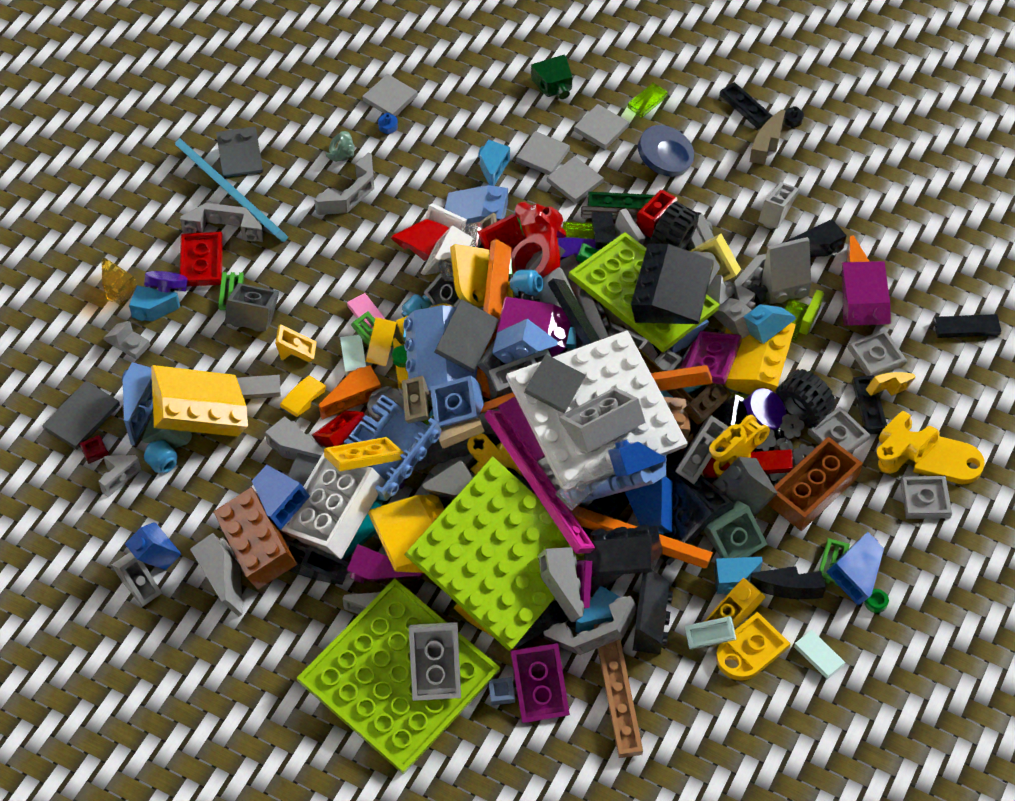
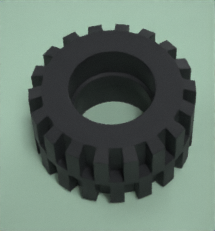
(675, 226)
(806, 396)

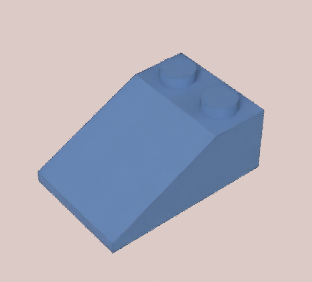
(478, 203)
(137, 399)

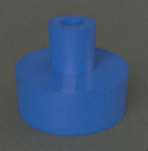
(388, 123)

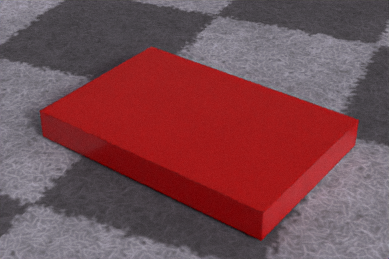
(201, 258)

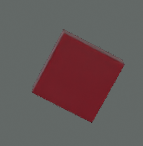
(93, 449)

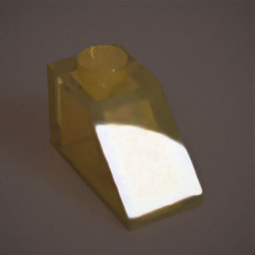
(117, 282)

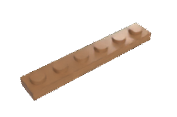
(619, 699)

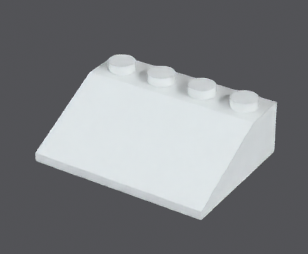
(334, 507)

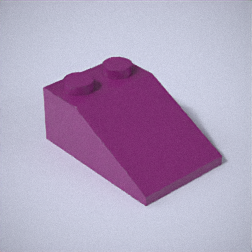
(865, 294)
(544, 315)
(374, 567)
(539, 683)

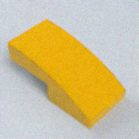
(380, 341)
(892, 382)
(302, 395)

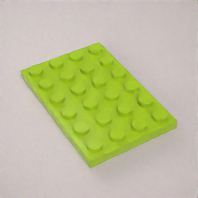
(612, 279)

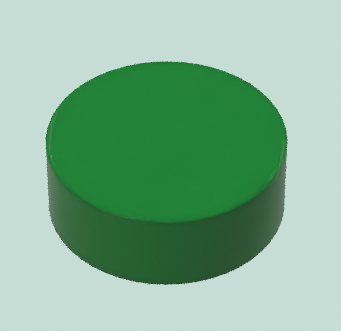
(399, 356)
(877, 601)

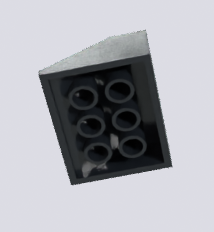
(671, 286)

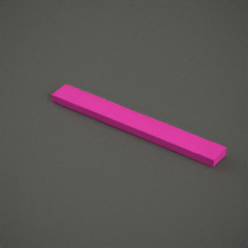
(540, 484)

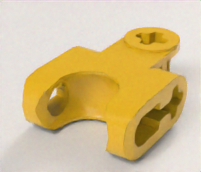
(737, 442)
(901, 444)
(482, 456)

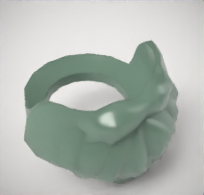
(344, 149)

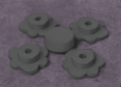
(785, 443)

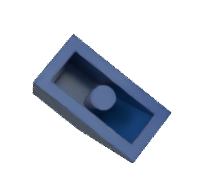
(632, 457)

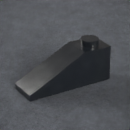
(824, 239)

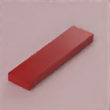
(771, 462)

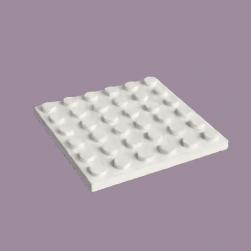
(607, 365)

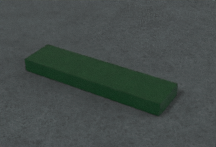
(618, 200)

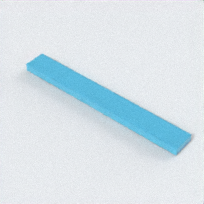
(231, 190)

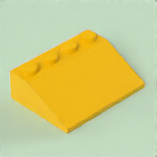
(758, 363)
(197, 401)
(401, 525)

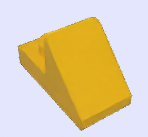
(294, 343)

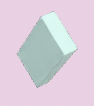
(352, 353)
(710, 633)
(819, 654)

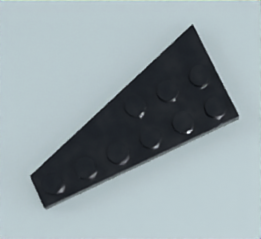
(689, 512)

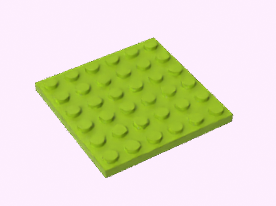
(488, 552)
(369, 680)

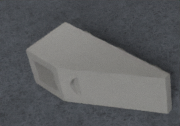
(289, 439)
(560, 576)

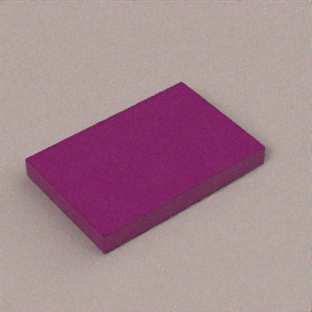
(717, 352)
(515, 417)

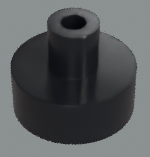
(793, 117)
(760, 292)

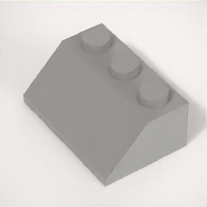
(603, 419)
(449, 482)

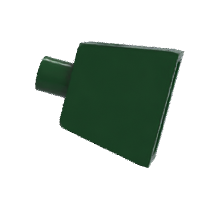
(553, 76)

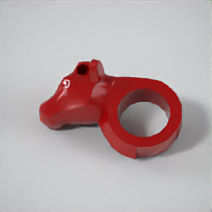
(541, 229)

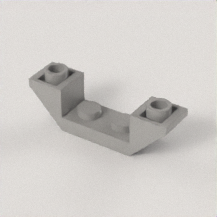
(332, 203)
(222, 214)
(745, 280)
(622, 610)

